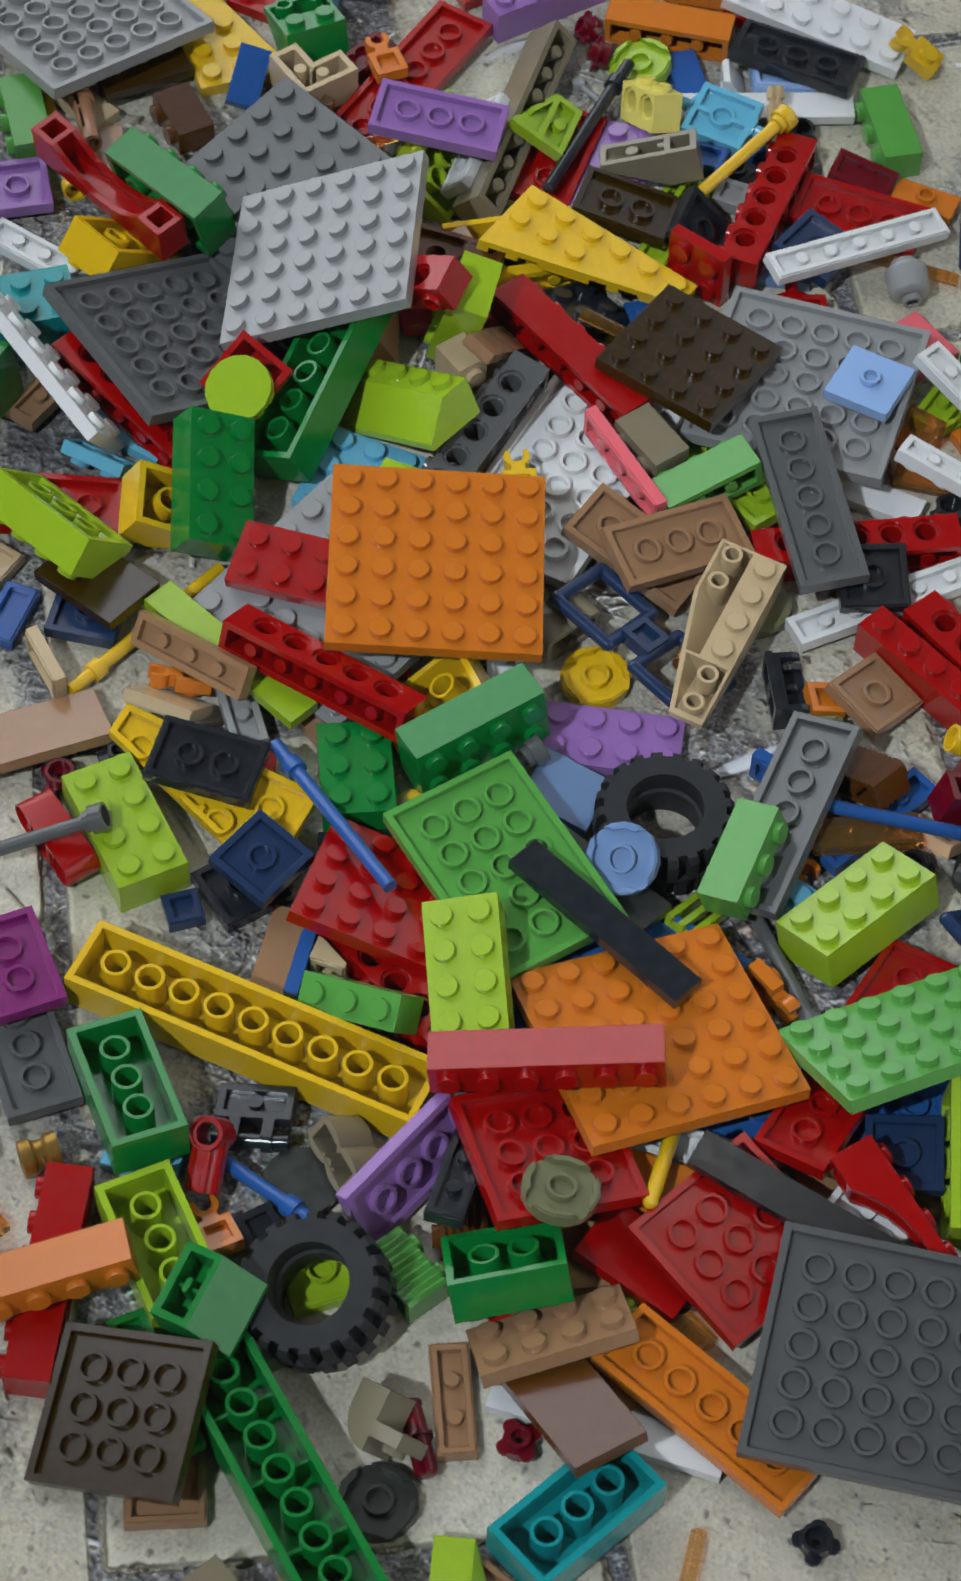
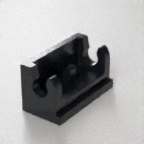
(783, 687)

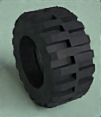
(673, 786)
(357, 1320)

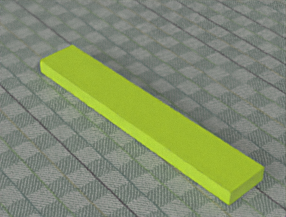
(280, 700)

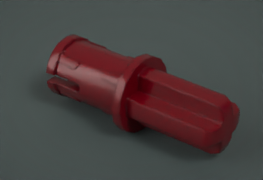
(417, 1428)

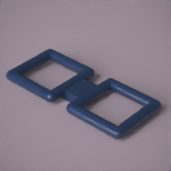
(638, 634)

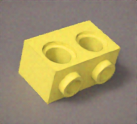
(651, 105)

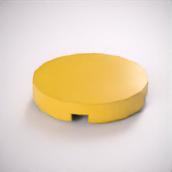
(595, 677)

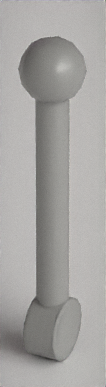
(579, 84)

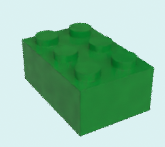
(356, 772)
(505, 1271)

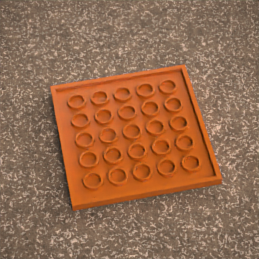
(436, 563)
(719, 1042)

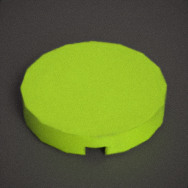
(649, 57)
(240, 387)

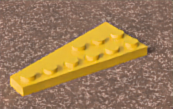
(217, 52)
(577, 248)
(275, 795)

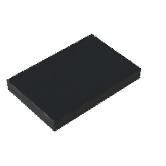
(206, 761)

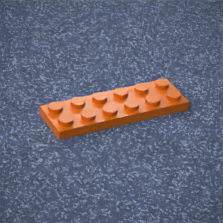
(698, 1404)

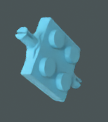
(722, 117)

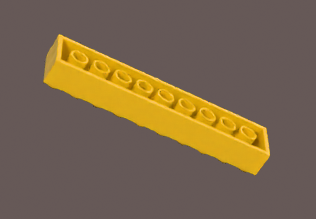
(250, 1028)

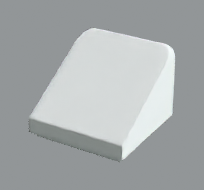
(730, 78)

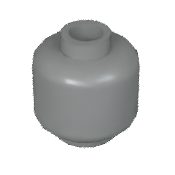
(907, 281)

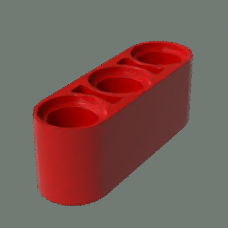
(68, 856)

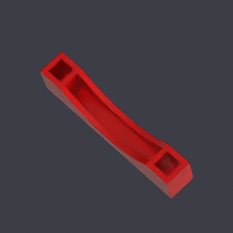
(145, 218)
(872, 1183)

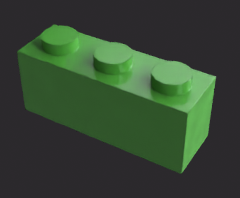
(22, 110)
(888, 129)
(722, 469)
(742, 859)
(361, 1002)

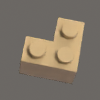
(330, 75)
(457, 360)

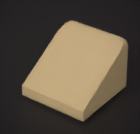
(326, 959)

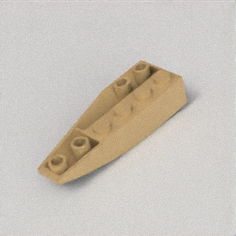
(721, 627)

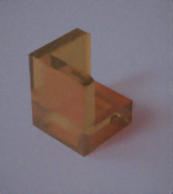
(923, 426)

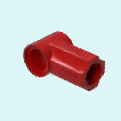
(207, 1159)

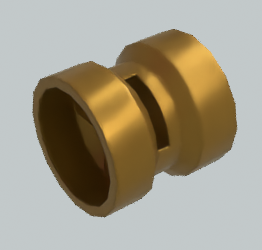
(35, 1154)

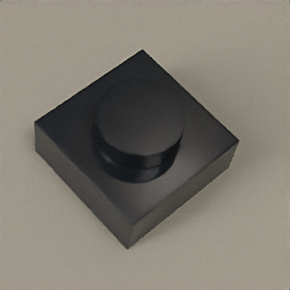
(255, 1221)

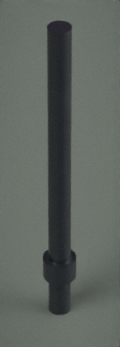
(613, 87)

